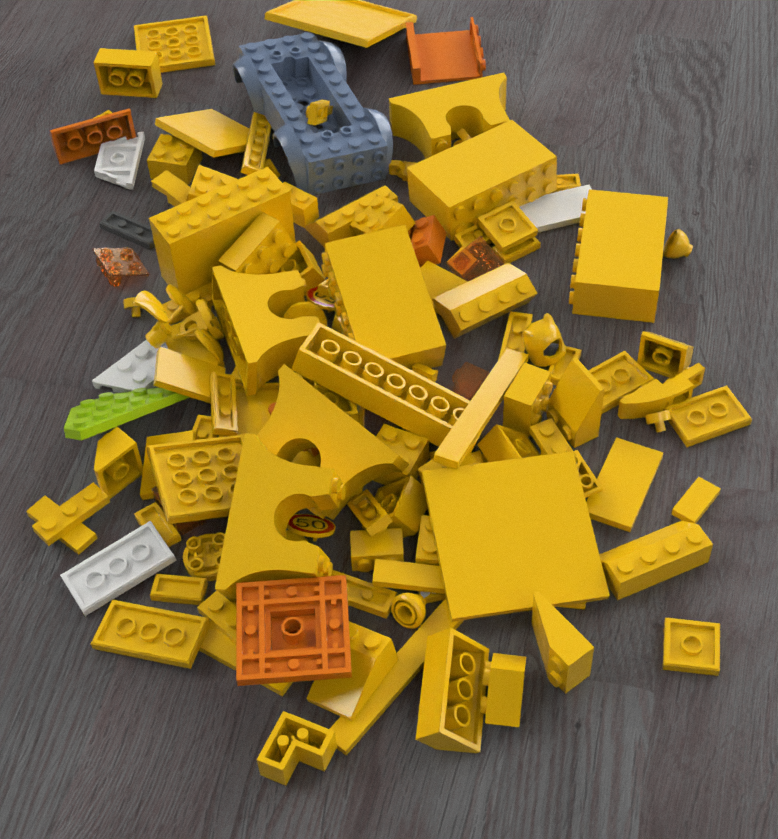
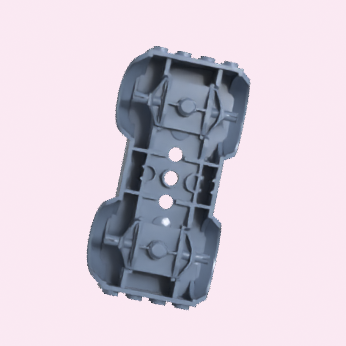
(354, 141)

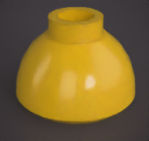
(677, 245)
(409, 609)

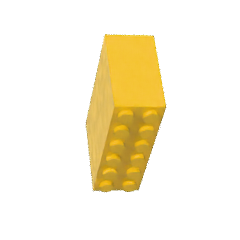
(482, 176)
(200, 231)
(619, 256)
(384, 297)

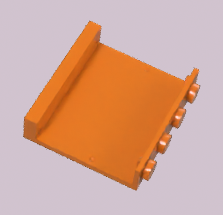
(445, 55)

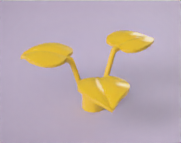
(162, 330)

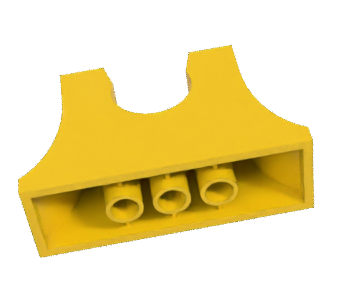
(437, 114)
(253, 321)
(310, 420)
(262, 503)

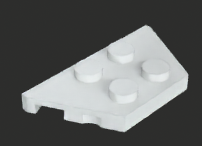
(120, 160)
(131, 371)

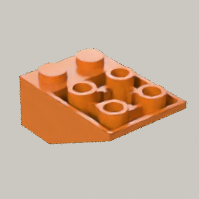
(428, 240)

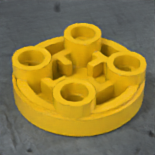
(203, 555)

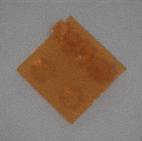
(474, 260)
(119, 263)

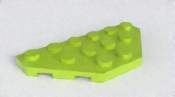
(116, 409)

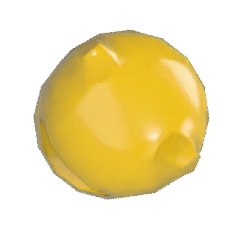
(539, 337)

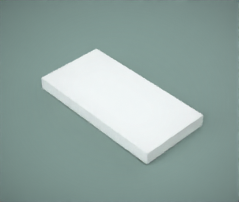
(556, 208)
(118, 568)

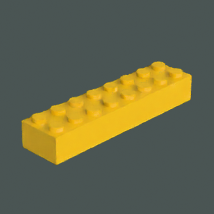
(379, 384)

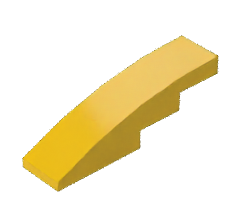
(172, 187)

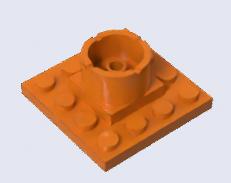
(292, 630)

